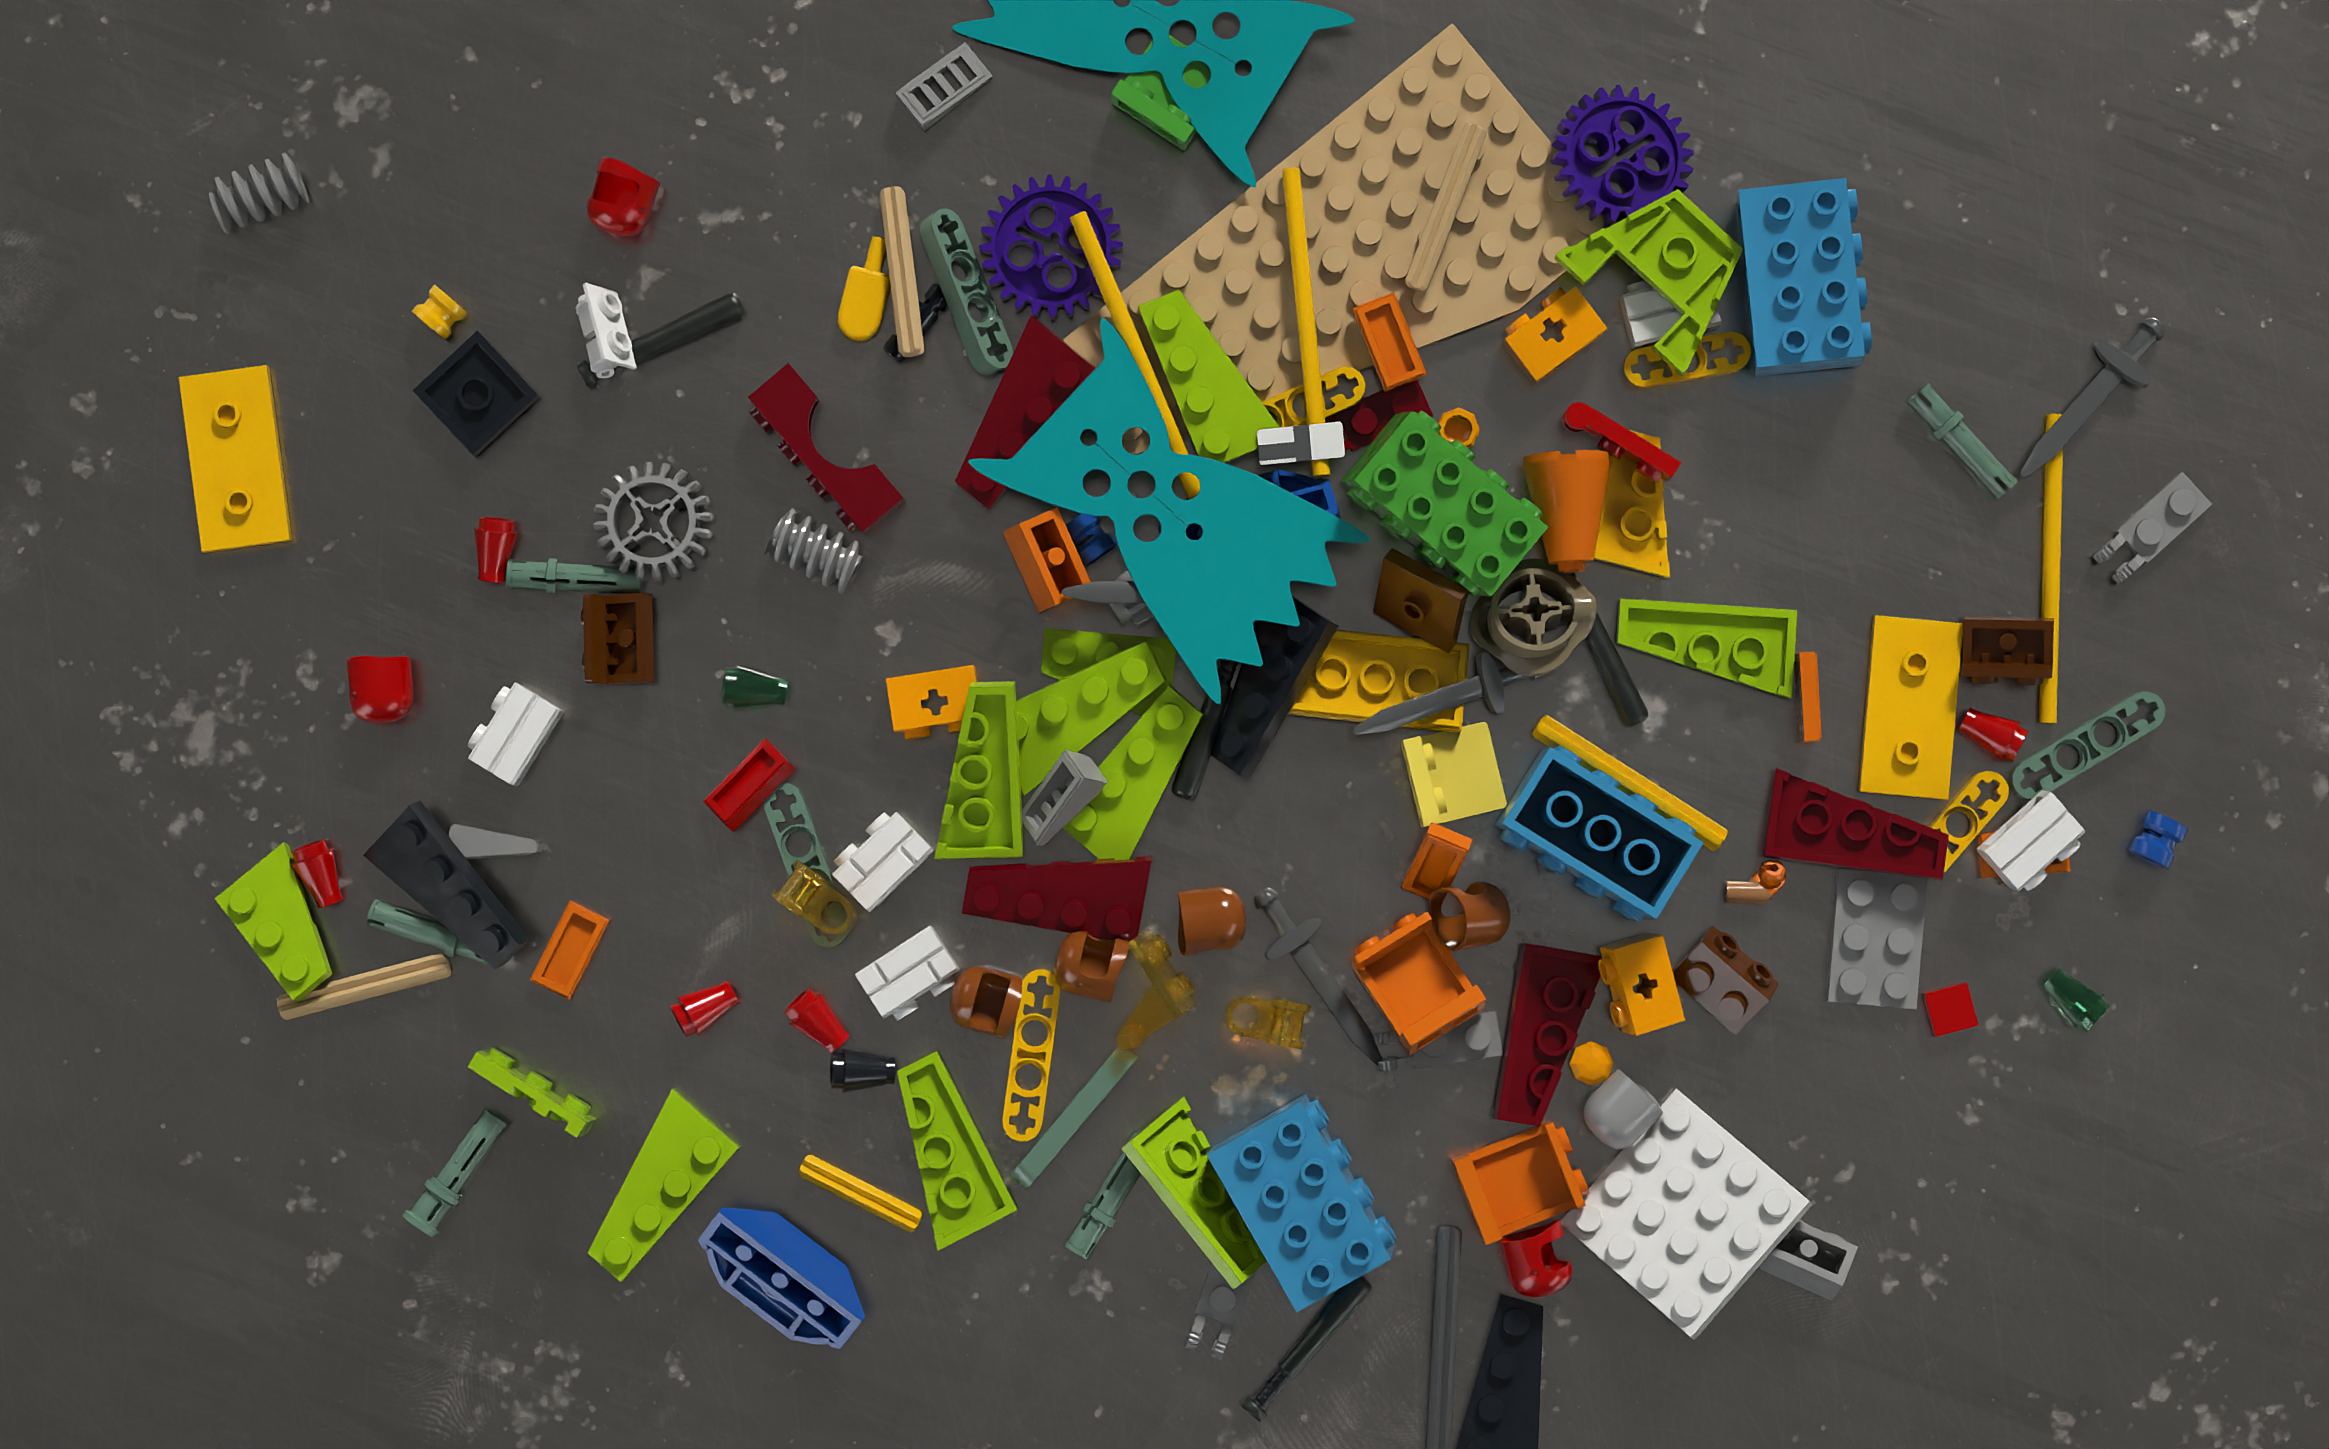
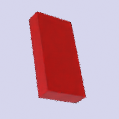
(749, 785)

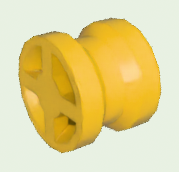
(439, 312)

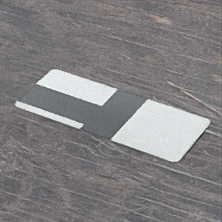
(1300, 443)

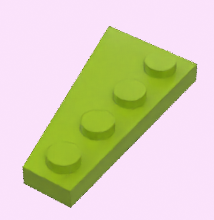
(1207, 386)
(1722, 640)
(1081, 708)
(1136, 778)
(985, 785)
(954, 1163)
(1178, 1169)
(668, 1174)

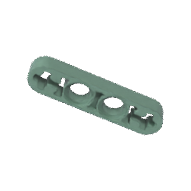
(960, 293)
(2084, 741)
(814, 859)
(1073, 1116)

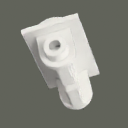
(602, 316)

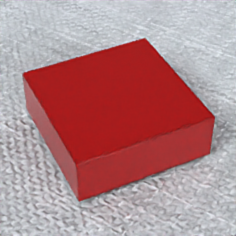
(1950, 1009)

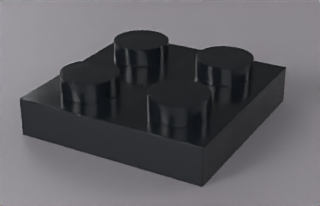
(476, 393)

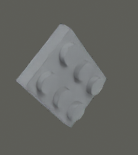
(1876, 939)

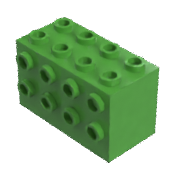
(1444, 503)

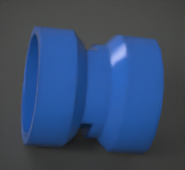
(1082, 529)
(2154, 849)

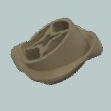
(1574, 608)

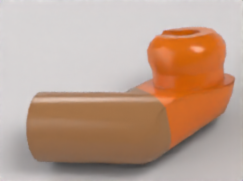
(1760, 888)

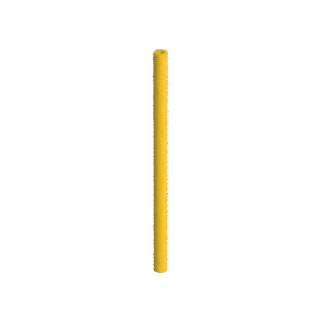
(1304, 306)
(1129, 335)
(2051, 572)

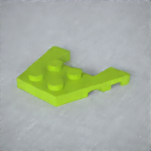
(1675, 253)

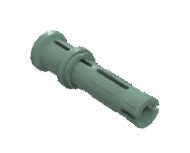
(443, 1191)

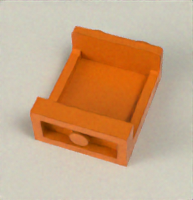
(1416, 982)
(1520, 1181)

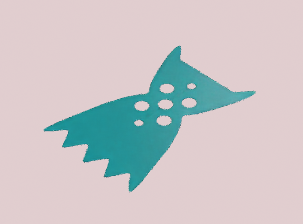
(1222, 111)
(1196, 589)

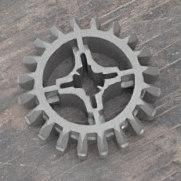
(637, 534)

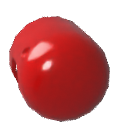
(621, 198)
(380, 687)
(1533, 1263)

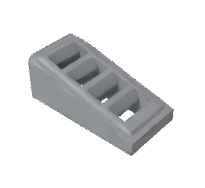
(907, 93)
(1083, 783)
(481, 843)

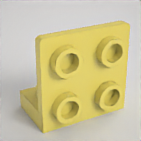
(1453, 774)

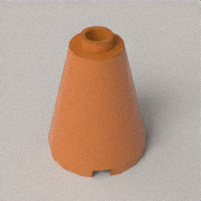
(1572, 497)

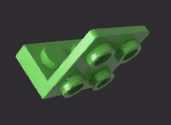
(1150, 102)

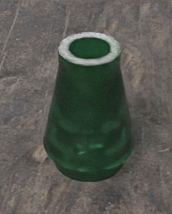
(752, 688)
(2076, 999)

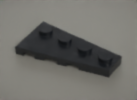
(1268, 692)
(440, 878)
(1507, 1383)

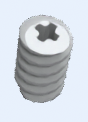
(257, 192)
(815, 551)

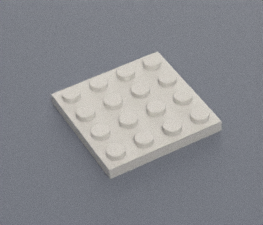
(1686, 1214)

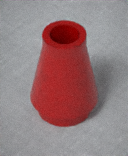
(494, 546)
(1994, 733)
(318, 872)
(702, 1008)
(815, 1019)

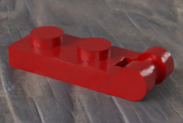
(1619, 441)

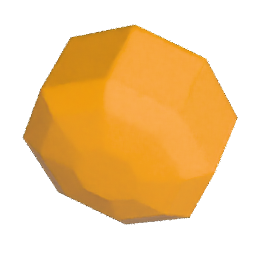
(1459, 425)
(1590, 1063)

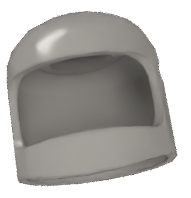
(1620, 1111)

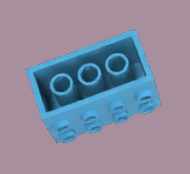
(1803, 277)
(1598, 834)
(1303, 1201)

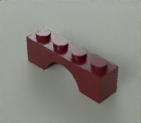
(789, 407)

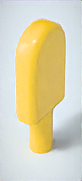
(865, 295)

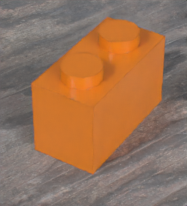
(1046, 558)

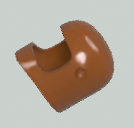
(1210, 919)
(1482, 921)
(1089, 965)
(986, 1000)

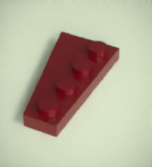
(1031, 390)
(1838, 831)
(1063, 896)
(1545, 1014)

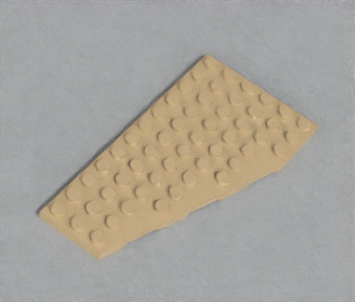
(1365, 208)

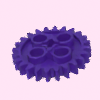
(1598, 124)
(1030, 281)

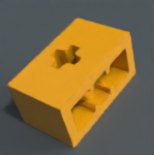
(1540, 357)
(910, 691)
(1657, 998)

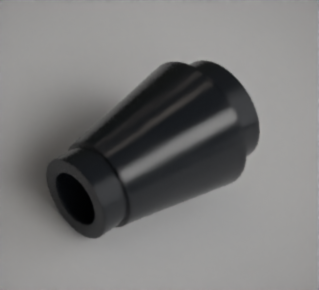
(860, 1070)

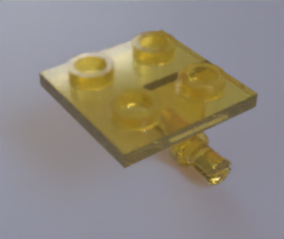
(1166, 998)

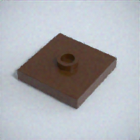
(1420, 600)

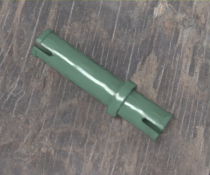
(1962, 440)
(566, 576)
(418, 929)
(1104, 1207)

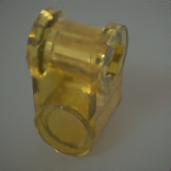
(814, 899)
(1270, 1020)

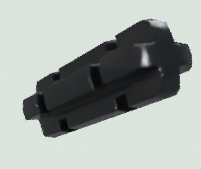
(928, 309)

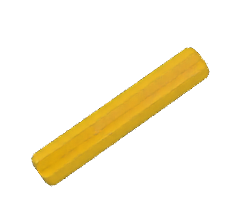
(860, 1193)

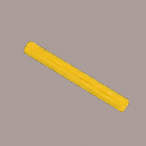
(1554, 734)

